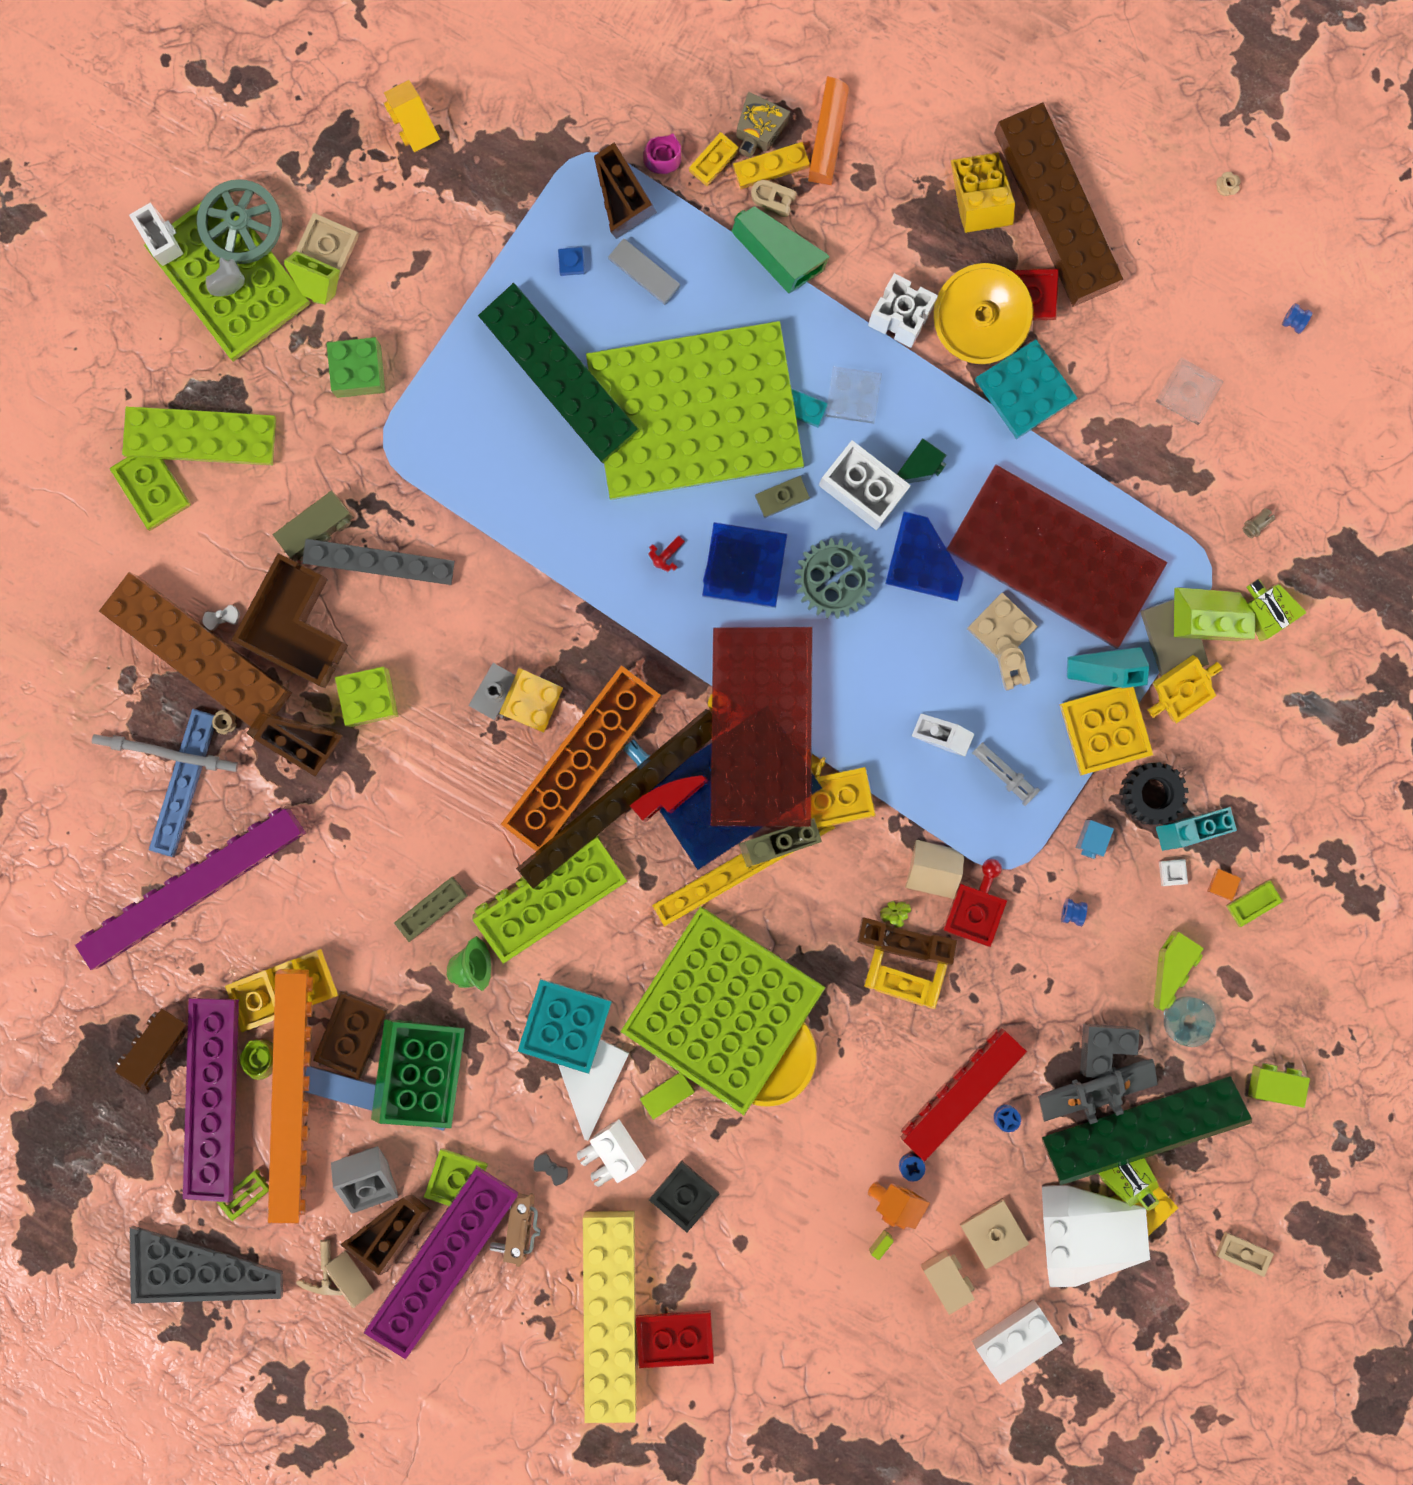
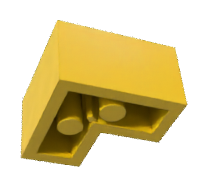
(408, 110)

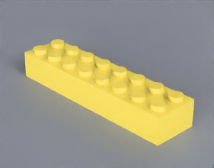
(609, 1317)

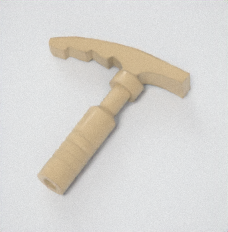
(325, 1289)

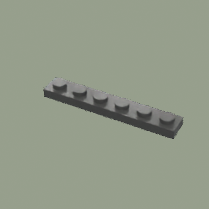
(378, 561)

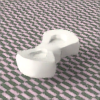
(229, 614)

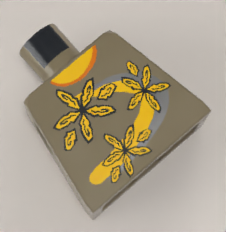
(760, 124)

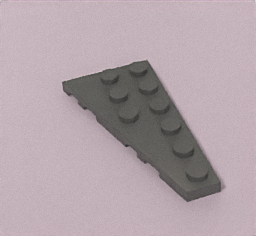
(180, 1271)

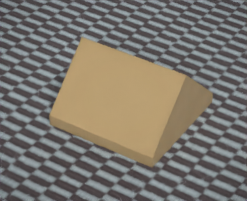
(935, 869)

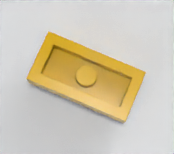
(713, 159)

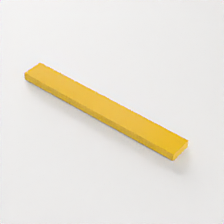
(711, 886)

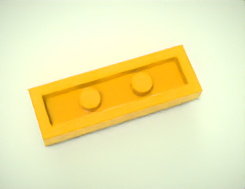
(771, 165)

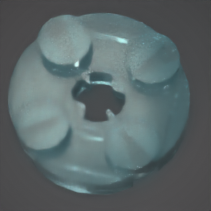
(1202, 1027)

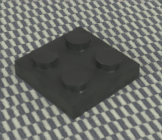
(684, 1196)

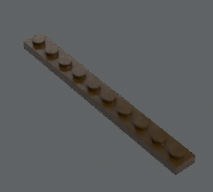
(617, 800)

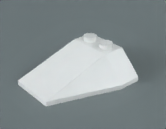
(1090, 1235)

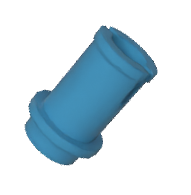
(635, 752)

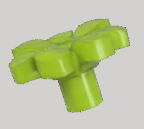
(895, 913)

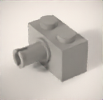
(492, 692)

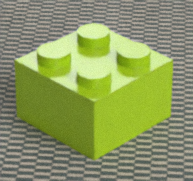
(366, 697)

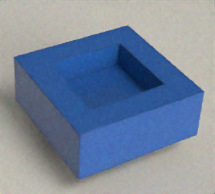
(571, 261)

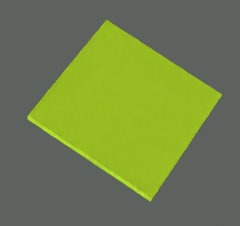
(722, 1010)

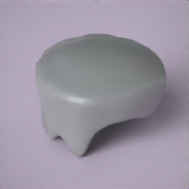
(226, 279)

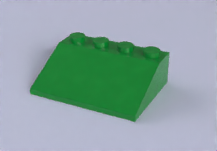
(417, 1074)

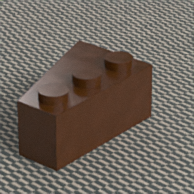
(622, 193)
(388, 1234)

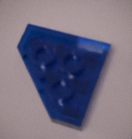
(922, 560)

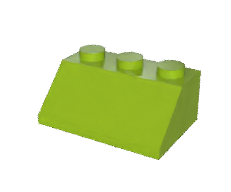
(1212, 615)

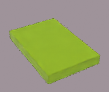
(150, 489)

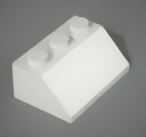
(864, 485)
(1016, 1342)

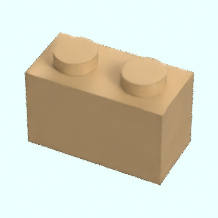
(948, 1282)

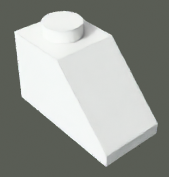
(943, 734)

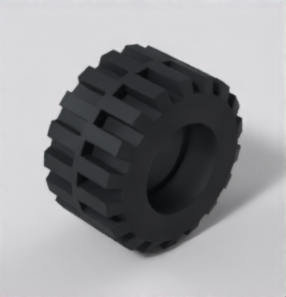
(1173, 788)

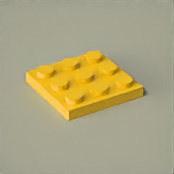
(1106, 729)

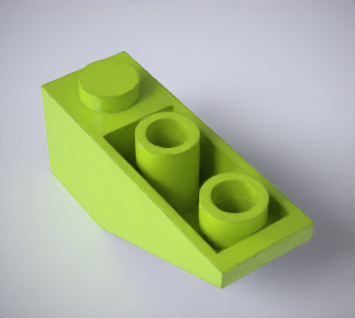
(1174, 964)

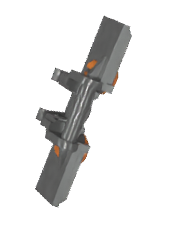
(1098, 1092)

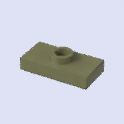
(782, 497)

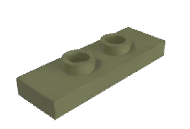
(430, 909)

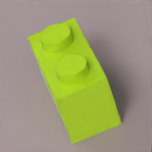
(1279, 1086)

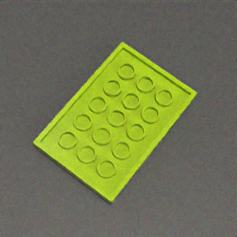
(253, 311)

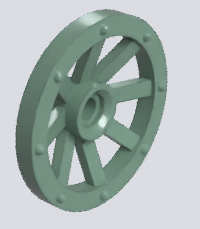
(241, 225)

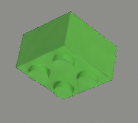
(355, 367)

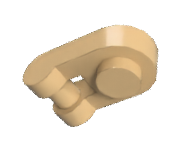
(764, 193)
(1009, 659)

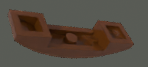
(906, 943)

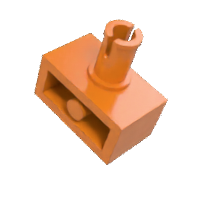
(899, 1205)

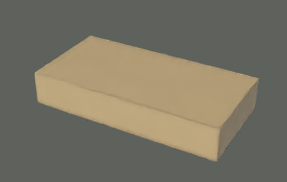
(348, 1279)

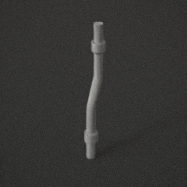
(119, 743)

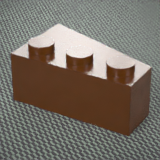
(295, 740)
(151, 1050)

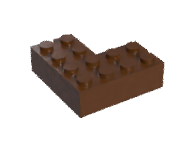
(277, 624)

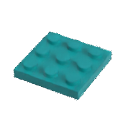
(1026, 389)
(564, 1026)

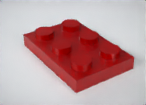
(674, 1339)

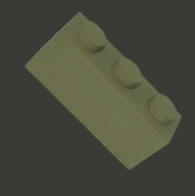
(314, 523)

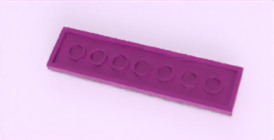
(210, 1099)
(441, 1262)

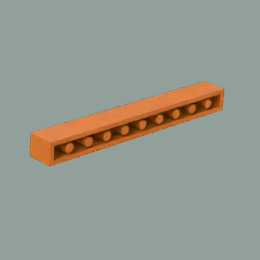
(288, 1095)

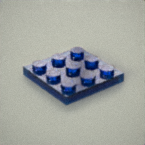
(744, 565)

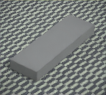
(644, 271)

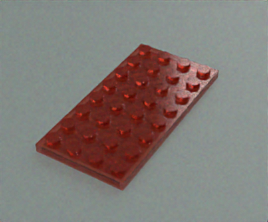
(1056, 556)
(762, 727)

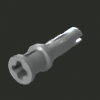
(983, 751)

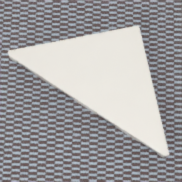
(591, 1090)

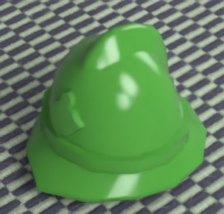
(471, 966)

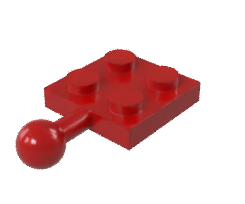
(1043, 291)
(974, 911)

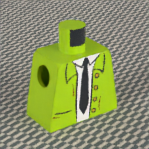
(1272, 609)
(1133, 1183)

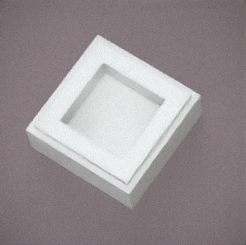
(1173, 872)

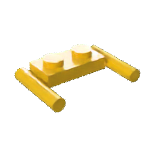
(904, 985)

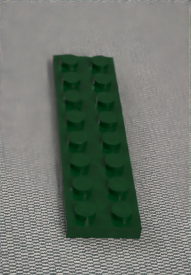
(558, 373)
(1146, 1130)

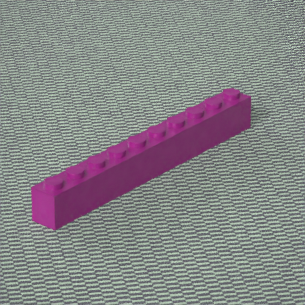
(189, 889)

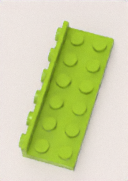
(528, 914)

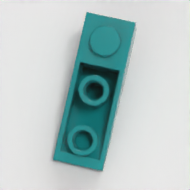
(1111, 668)
(1196, 829)

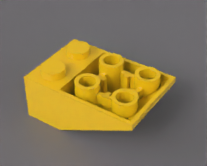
(982, 192)

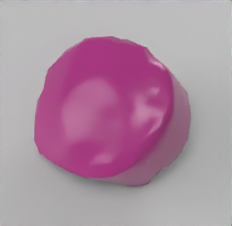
(662, 154)

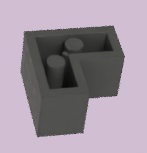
(1100, 1044)

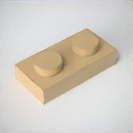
(1244, 1254)

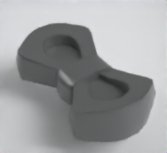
(544, 1164)

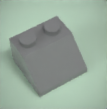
(363, 1180)

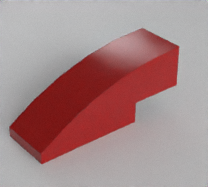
(667, 796)

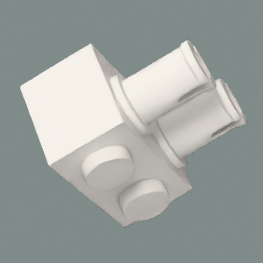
(617, 1152)

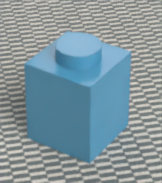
(1094, 839)

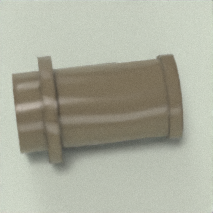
(1258, 523)

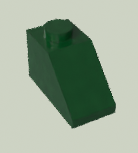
(922, 463)

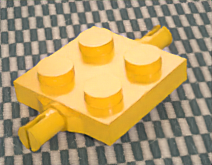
(1184, 689)

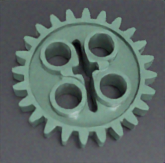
(821, 560)

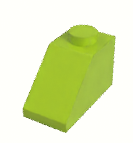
(313, 277)

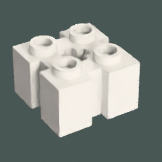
(902, 310)

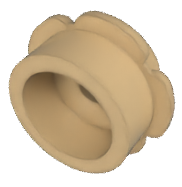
(1222, 186)
(218, 719)

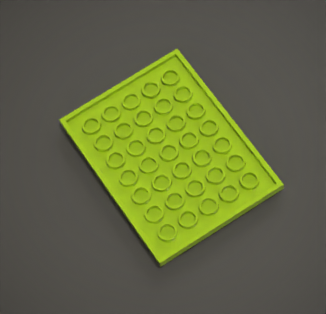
(703, 409)

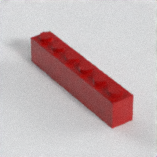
(962, 1094)

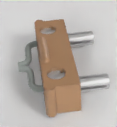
(518, 1231)

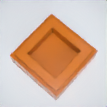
(1224, 884)

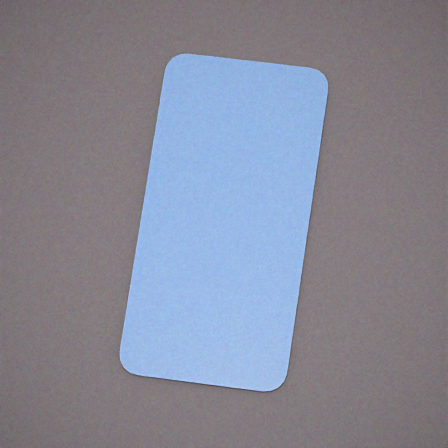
(514, 468)

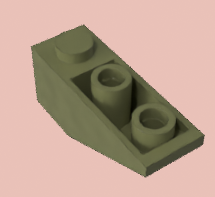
(779, 843)

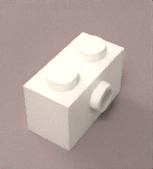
(156, 234)

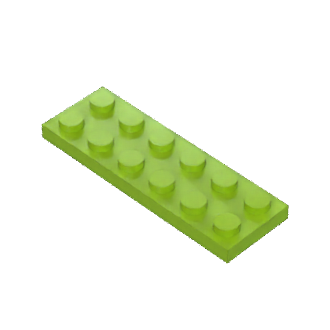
(199, 436)

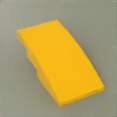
(257, 991)

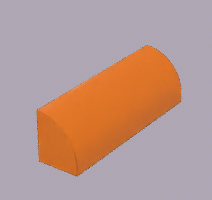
(828, 131)

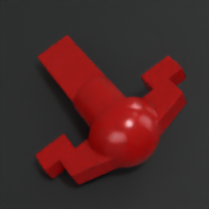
(660, 561)

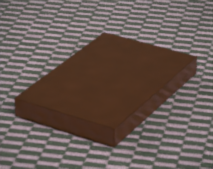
(350, 1034)

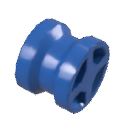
(1297, 318)
(1074, 912)
(1009, 1122)
(908, 1164)

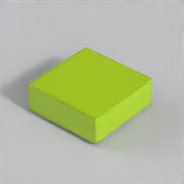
(881, 1245)

